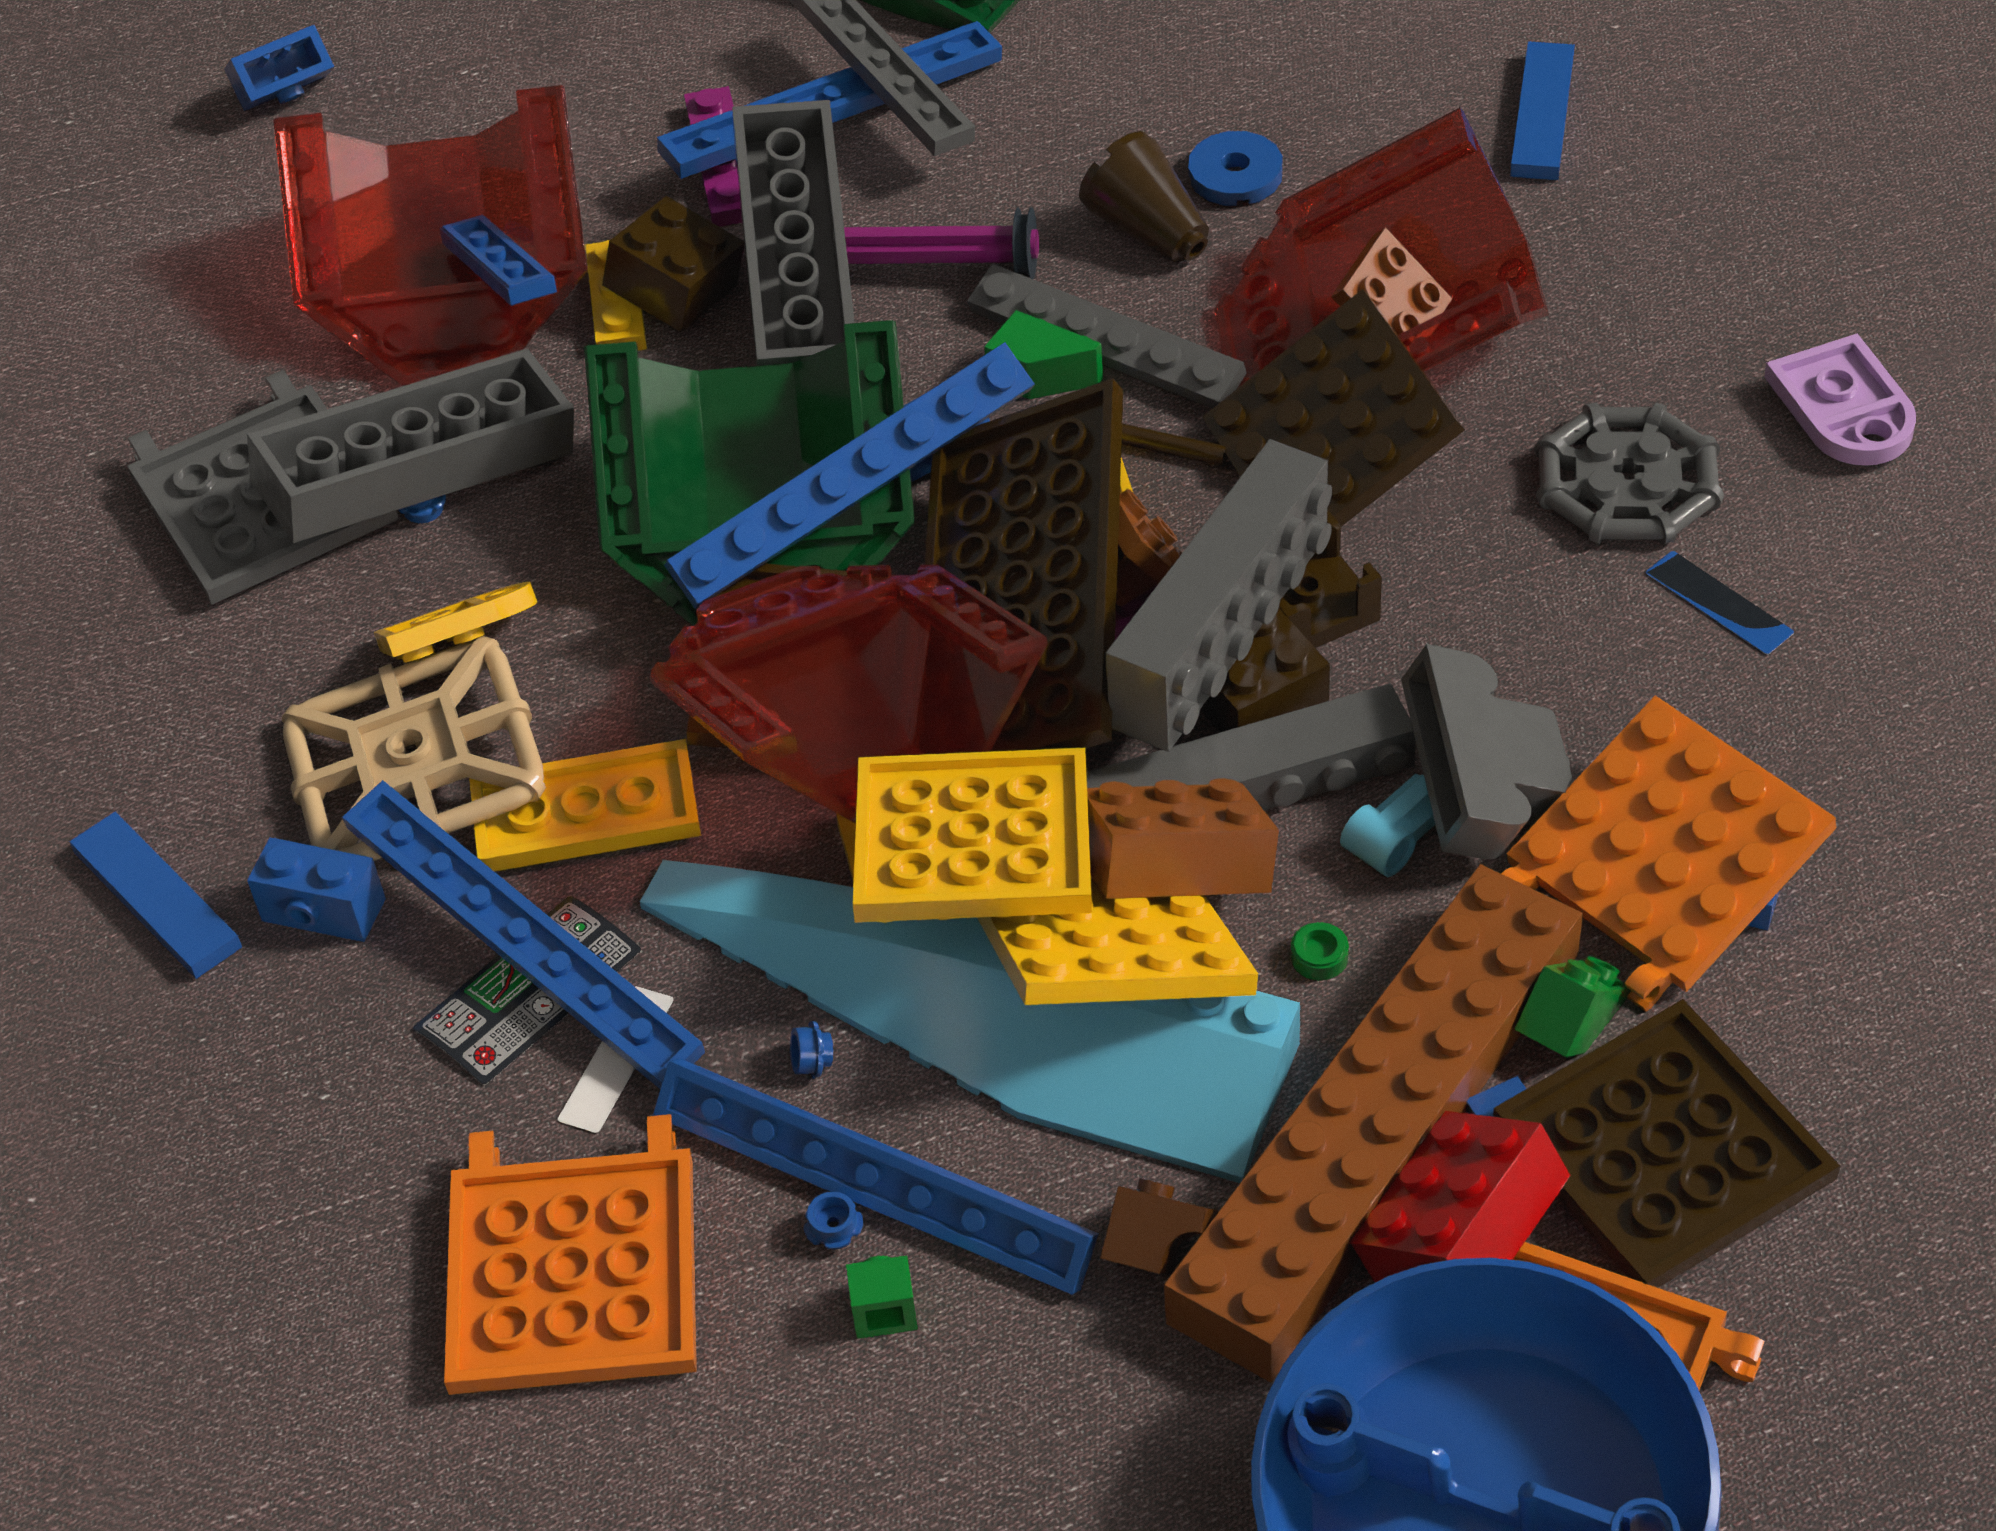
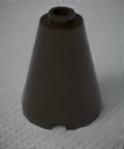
(1145, 198)

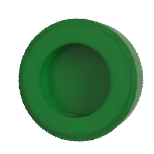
(1319, 951)

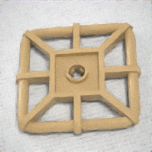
(428, 723)

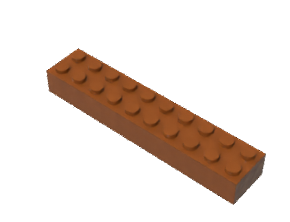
(1420, 1051)

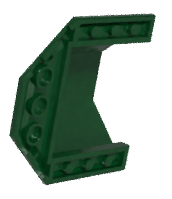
(699, 447)

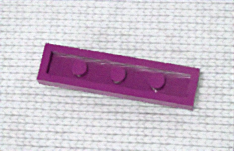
(722, 180)

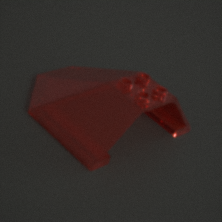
(1438, 203)
(372, 247)
(848, 668)

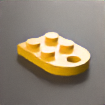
(455, 622)

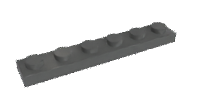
(890, 73)
(1125, 342)

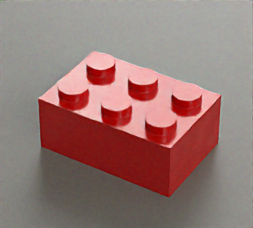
(1463, 1195)

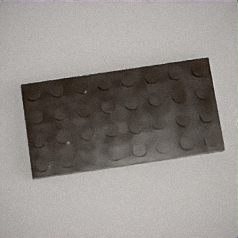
(1034, 526)

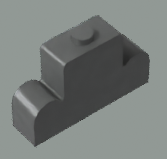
(1482, 756)

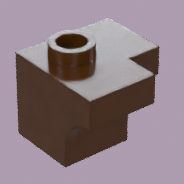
(1152, 1226)

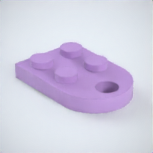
(1841, 396)

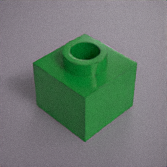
(881, 1296)

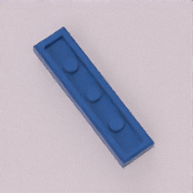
(1542, 111)
(497, 260)
(156, 895)

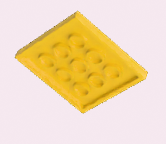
(972, 835)
(1122, 952)

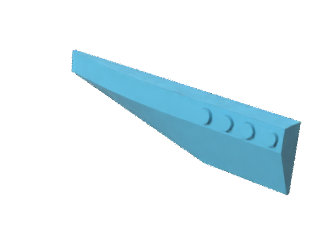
(1140, 1075)

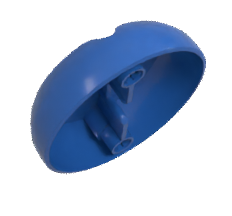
(1484, 1407)

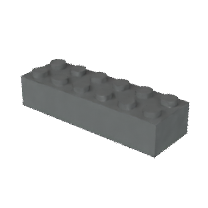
(792, 229)
(410, 444)
(1218, 595)

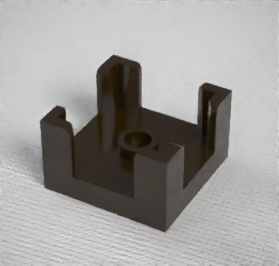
(1331, 596)

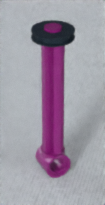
(948, 244)

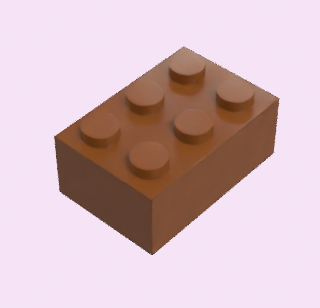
(1179, 840)

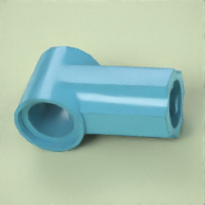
(1390, 832)

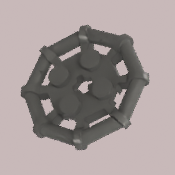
(1628, 506)

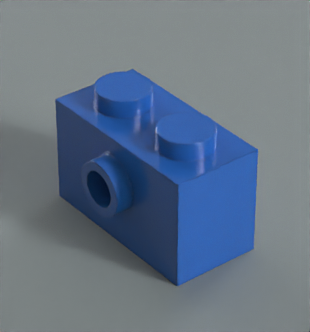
(279, 68)
(316, 889)

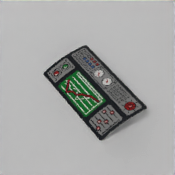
(503, 1012)

